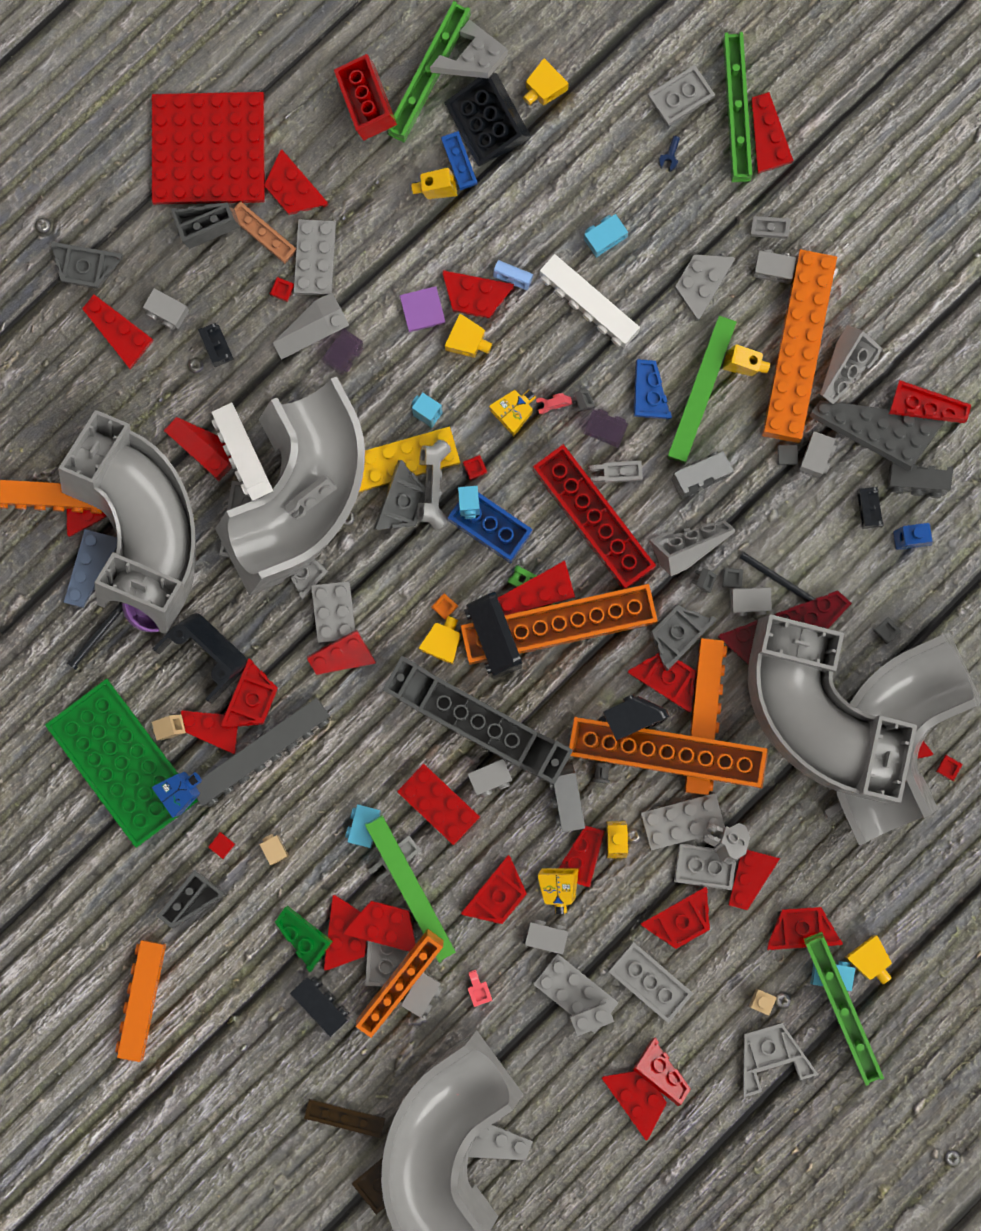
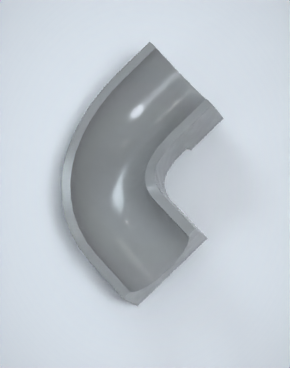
(315, 440)
(148, 513)
(919, 689)
(811, 721)
(432, 1139)

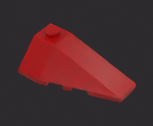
(201, 446)

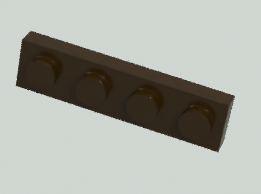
(344, 1118)

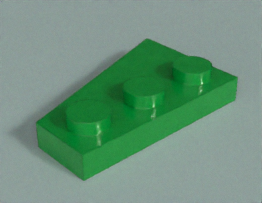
(304, 937)

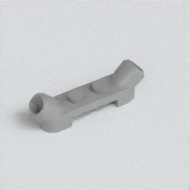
(430, 509)

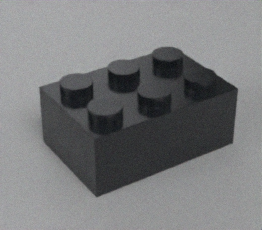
(320, 1005)

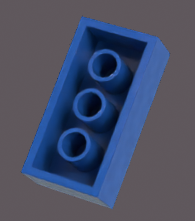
(493, 528)

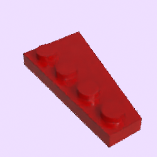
(770, 142)
(119, 332)
(923, 403)

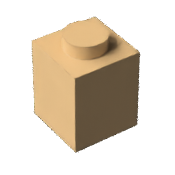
(168, 727)
(273, 849)
(762, 1002)

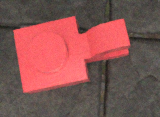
(558, 401)
(479, 991)

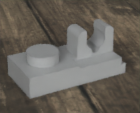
(770, 227)

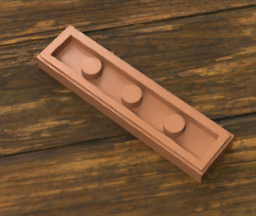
(264, 233)

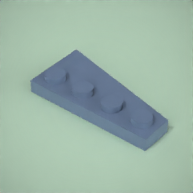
(91, 559)

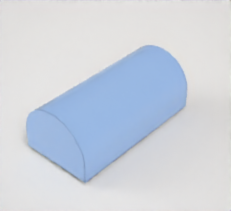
(513, 275)

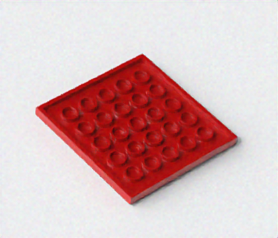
(208, 148)

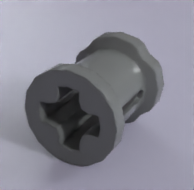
(601, 773)

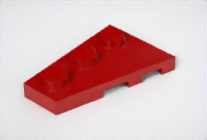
(342, 654)
(208, 728)
(750, 877)

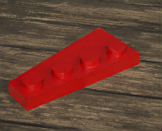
(540, 591)

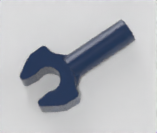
(670, 155)

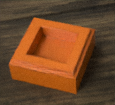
(444, 606)

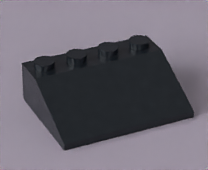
(487, 119)

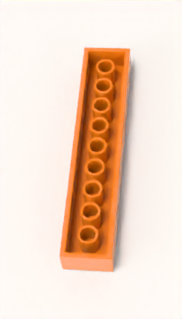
(799, 346)
(571, 621)
(670, 753)

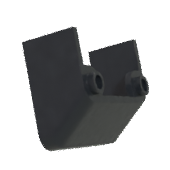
(494, 635)
(229, 658)
(633, 716)

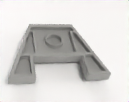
(478, 59)
(769, 1049)

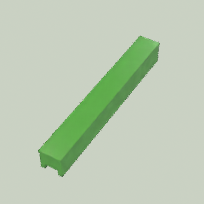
(425, 80)
(737, 107)
(701, 389)
(408, 883)
(843, 1008)

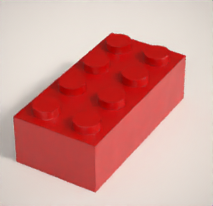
(365, 97)
(438, 804)

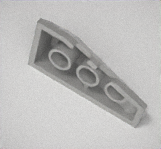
(313, 325)
(850, 358)
(684, 549)

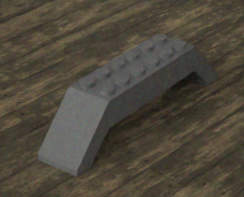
(477, 721)

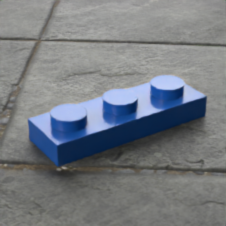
(459, 160)

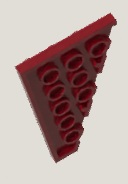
(818, 612)

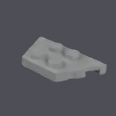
(702, 281)

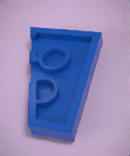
(648, 393)

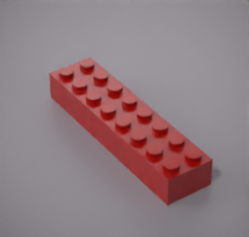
(593, 517)

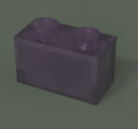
(343, 352)
(606, 428)

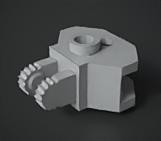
(730, 842)

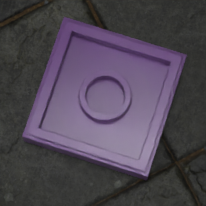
(422, 309)

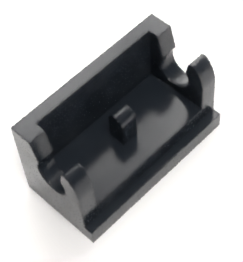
(215, 344)
(869, 508)

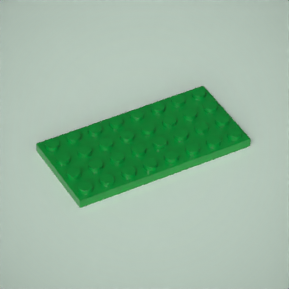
(116, 760)

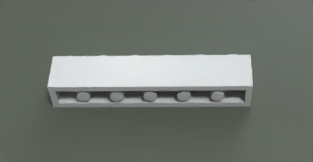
(589, 301)
(241, 451)

